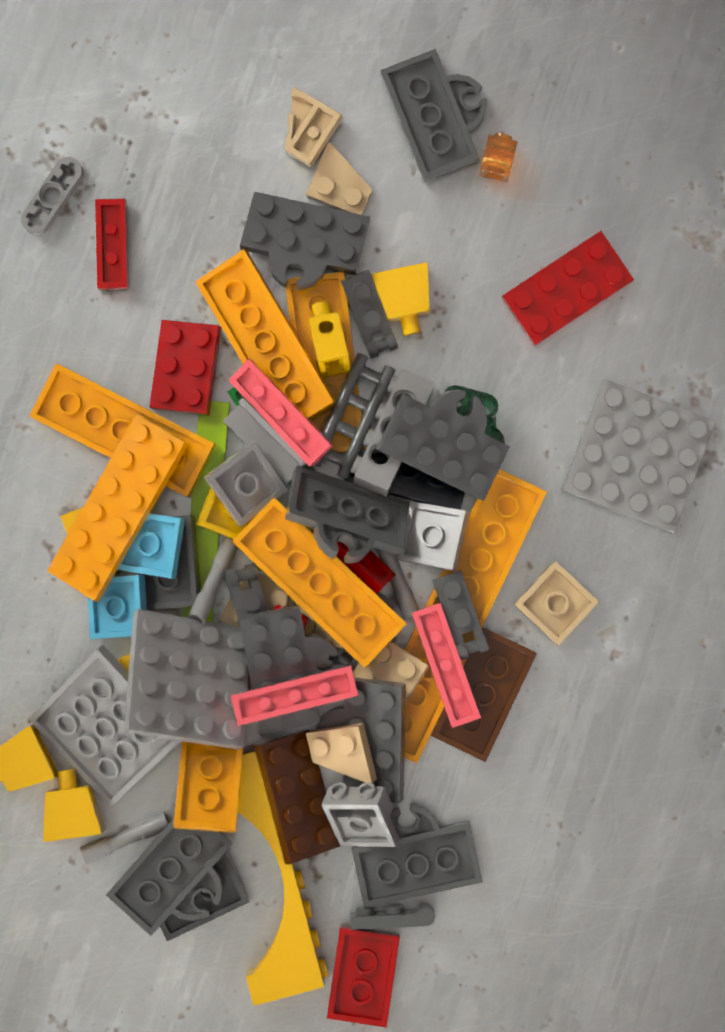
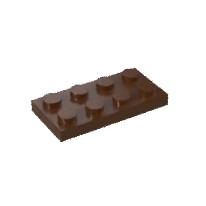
(495, 683)
(295, 797)

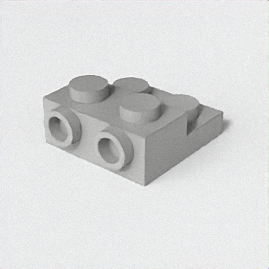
(360, 815)

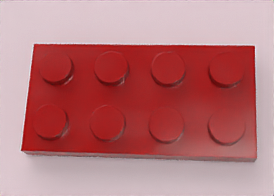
(567, 288)

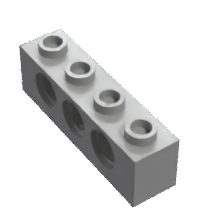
(381, 476)

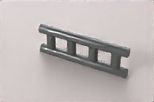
(369, 407)

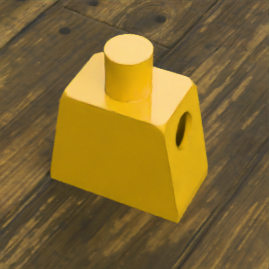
(404, 295)
(328, 341)
(26, 760)
(71, 810)

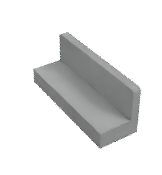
(252, 427)

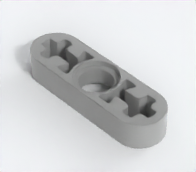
(32, 208)

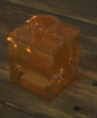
(498, 157)

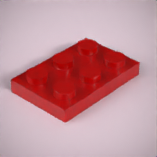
(185, 367)
(363, 976)

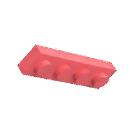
(280, 413)
(446, 665)
(294, 695)

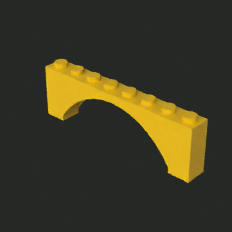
(292, 959)

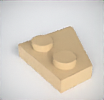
(310, 127)
(338, 183)
(343, 750)

